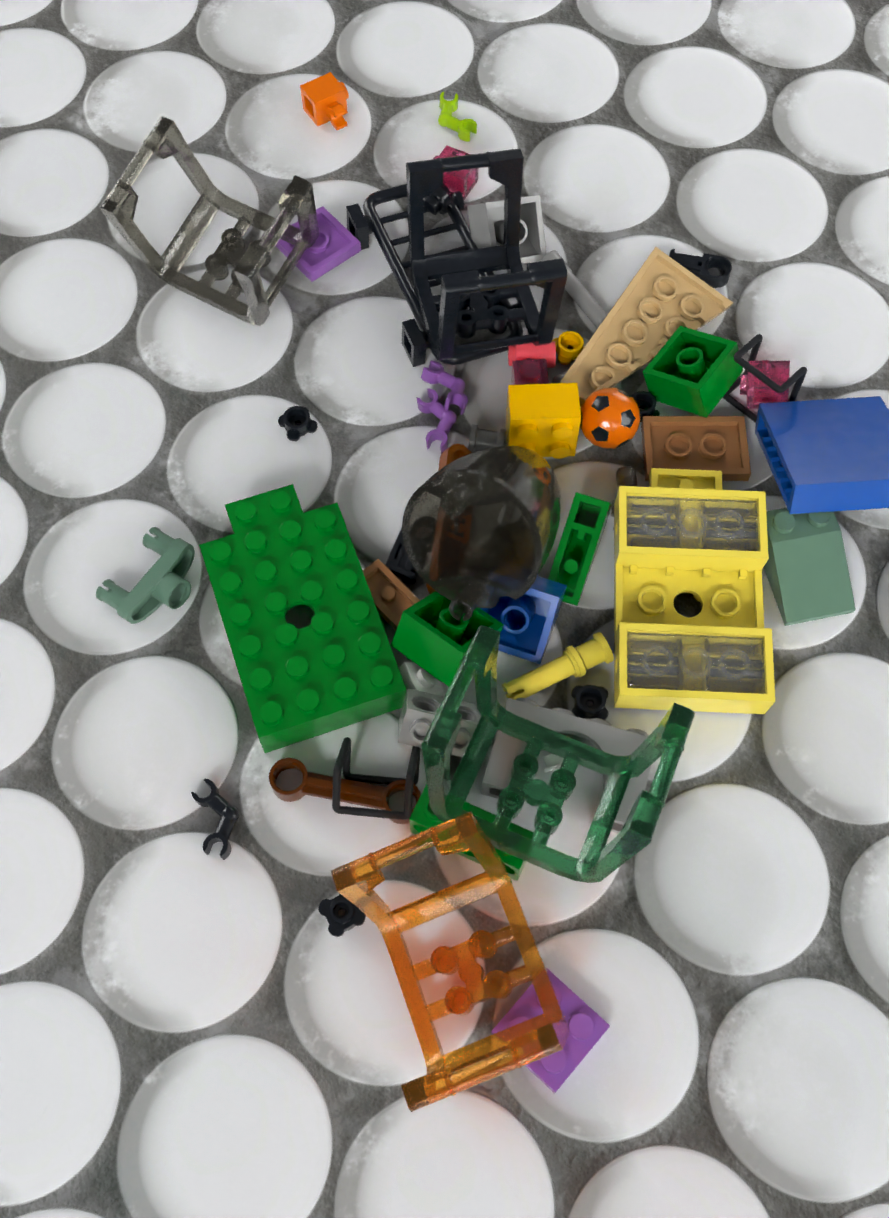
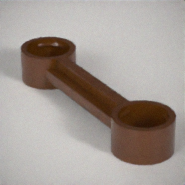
(351, 791)

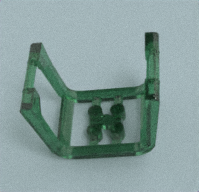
(596, 857)

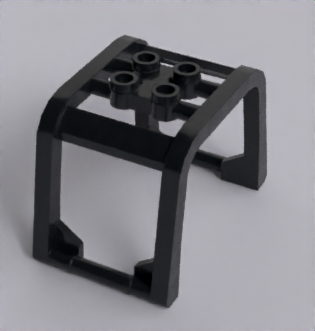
(460, 269)

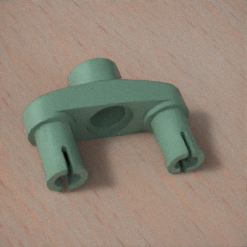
(160, 585)

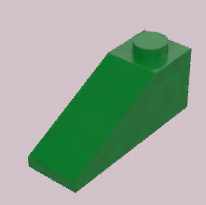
(579, 544)

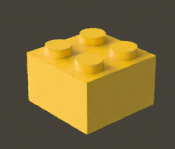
(544, 418)

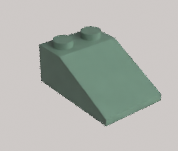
(807, 566)

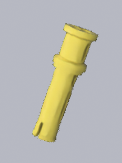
(572, 662)

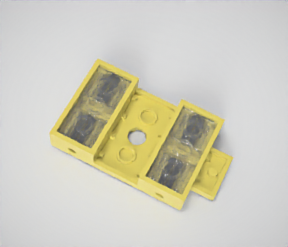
(701, 542)

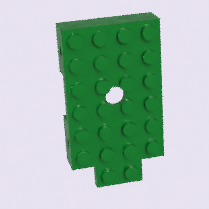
(308, 676)

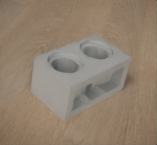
(419, 712)

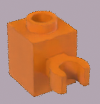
(325, 100)

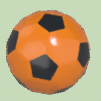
(609, 418)

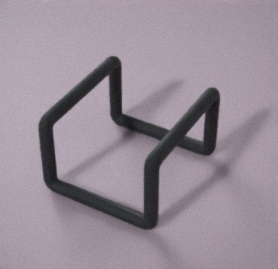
(754, 343)
(344, 760)

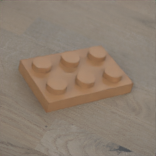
(697, 444)

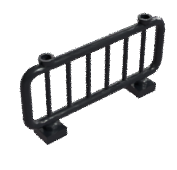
(359, 225)

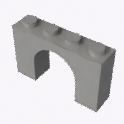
(592, 732)

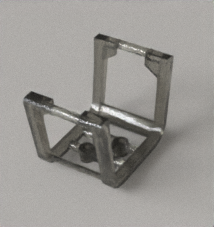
(297, 199)

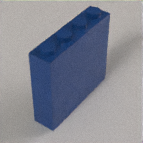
(827, 452)

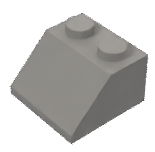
(487, 227)

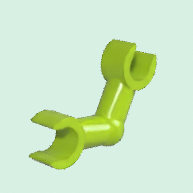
(446, 119)

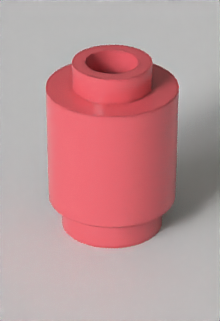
(526, 351)

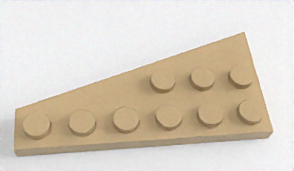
(642, 322)

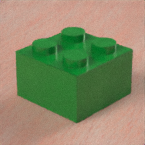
(693, 371)
(435, 638)

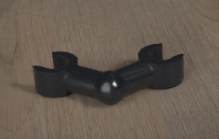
(228, 816)

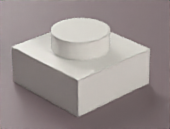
(419, 679)

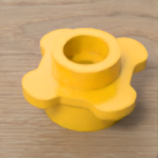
(568, 346)

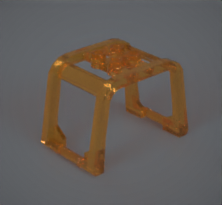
(494, 1054)

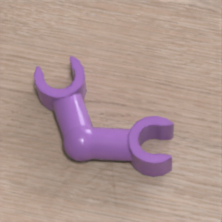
(436, 374)
(447, 419)

